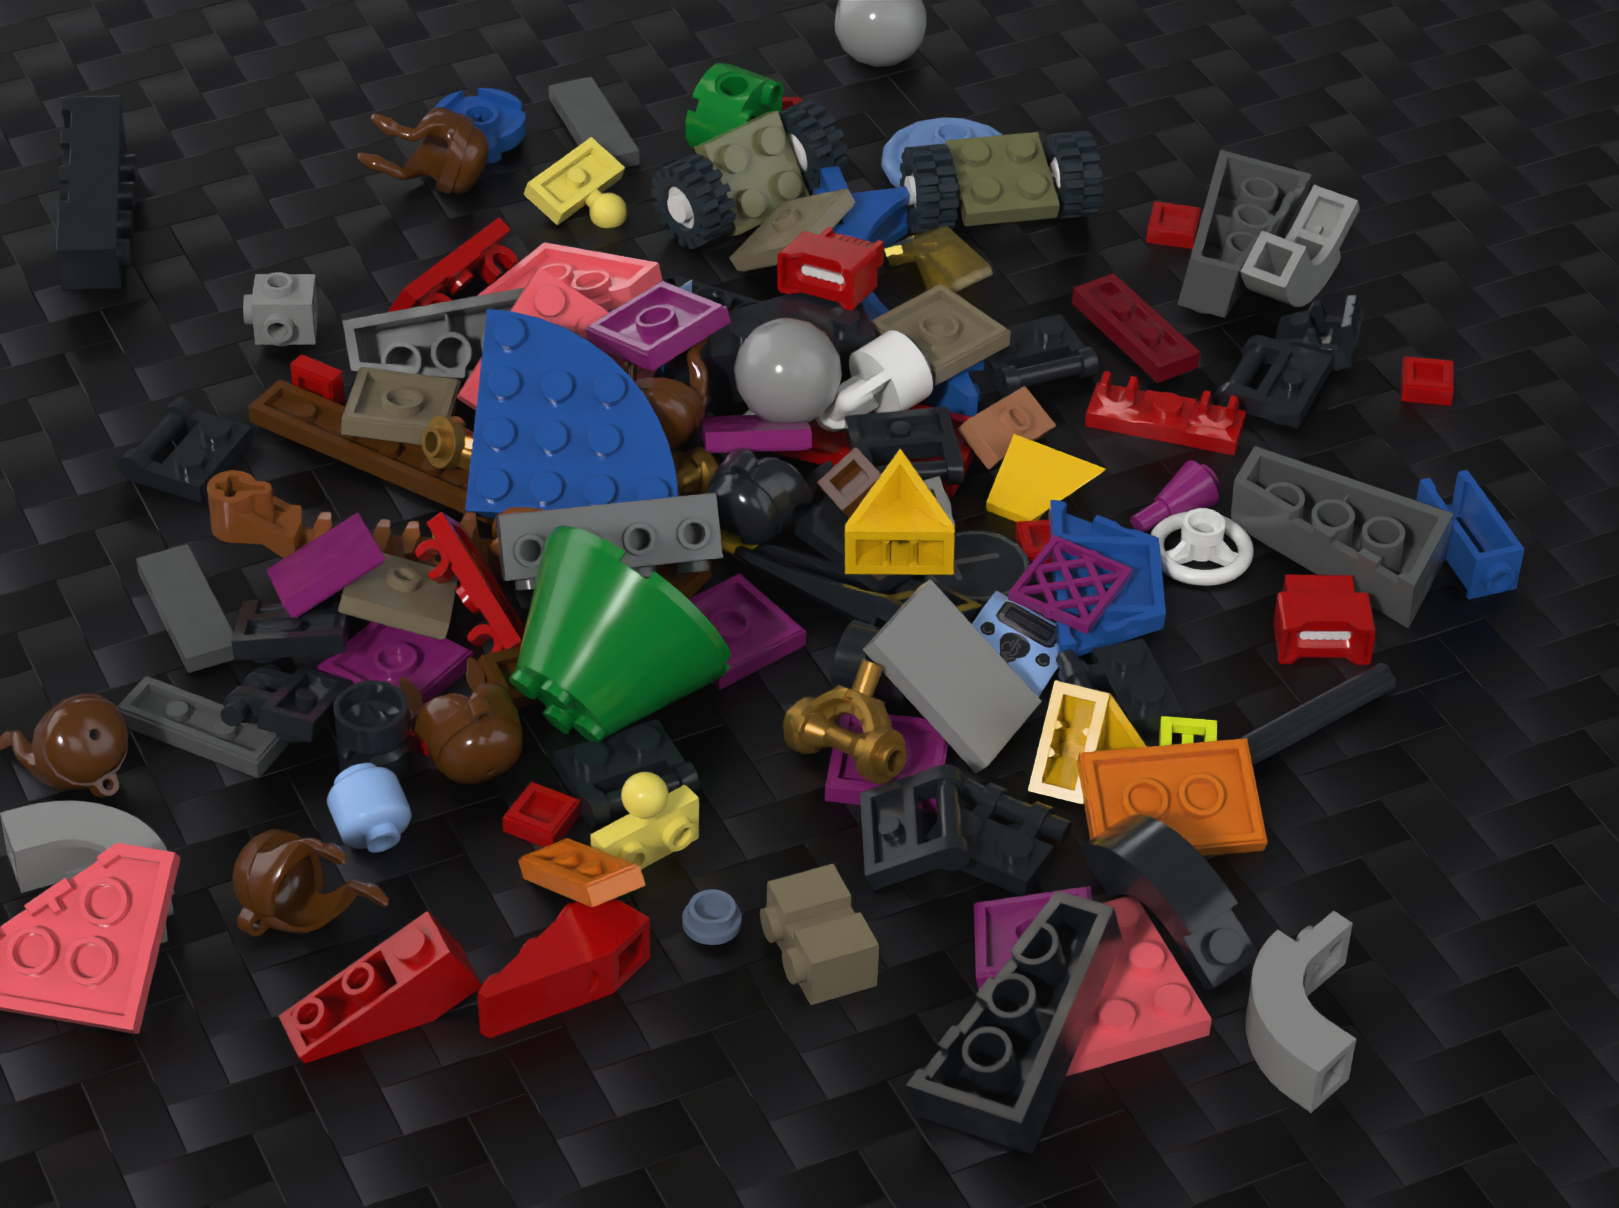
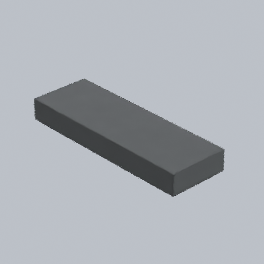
(590, 115)
(187, 607)
(197, 727)

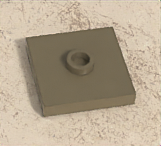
(787, 222)
(946, 329)
(397, 404)
(401, 597)

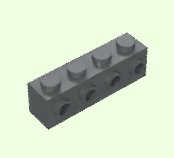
(650, 532)

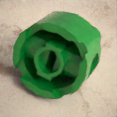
(729, 99)

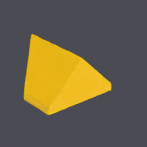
(1033, 477)
(899, 527)
(1077, 723)

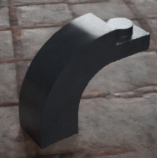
(1179, 887)

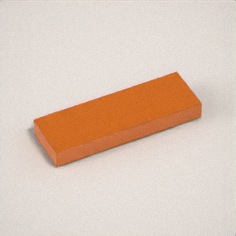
(581, 872)

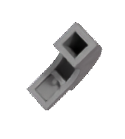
(1303, 262)
(65, 837)
(1286, 1034)

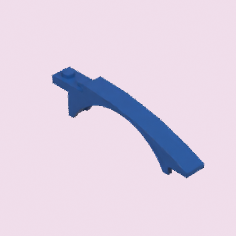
(884, 218)

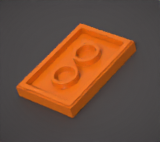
(1194, 788)

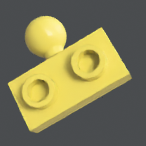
(578, 182)
(656, 822)

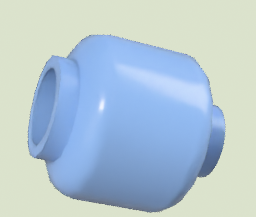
(369, 806)

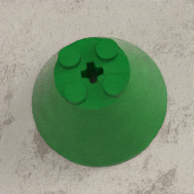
(608, 641)

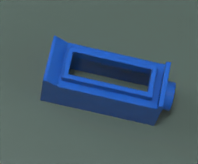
(1480, 542)

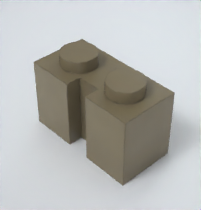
(820, 934)

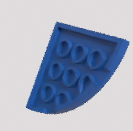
(560, 424)

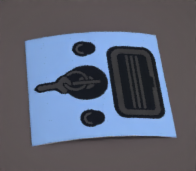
(1021, 639)

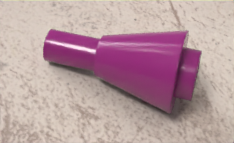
(1189, 489)

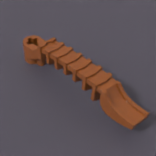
(250, 514)

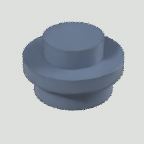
(711, 917)

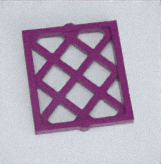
(1052, 609)

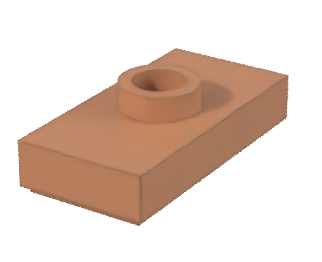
(994, 427)

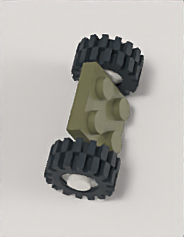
(747, 173)
(1001, 179)

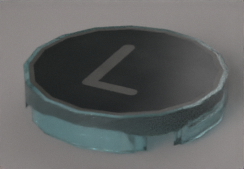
(983, 565)

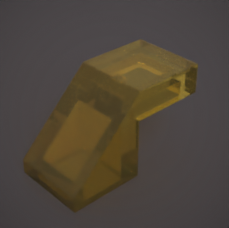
(940, 258)

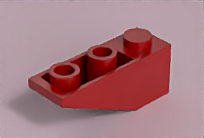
(569, 964)
(385, 992)

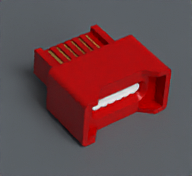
(830, 267)
(1323, 619)

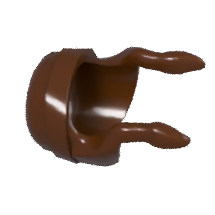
(450, 153)
(675, 403)
(466, 735)
(65, 753)
(282, 884)

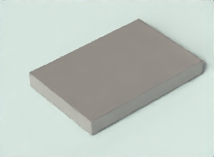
(952, 676)

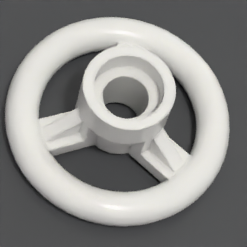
(1203, 541)

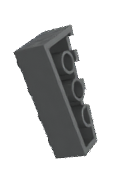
(1240, 204)
(425, 339)
(1344, 529)

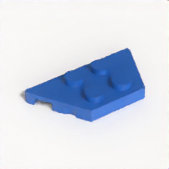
(1139, 604)

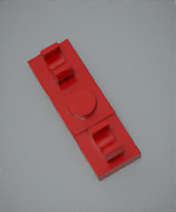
(454, 270)
(1166, 416)
(478, 585)

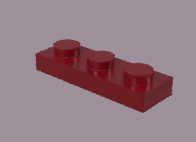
(1135, 328)

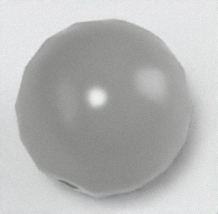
(880, 30)
(787, 371)

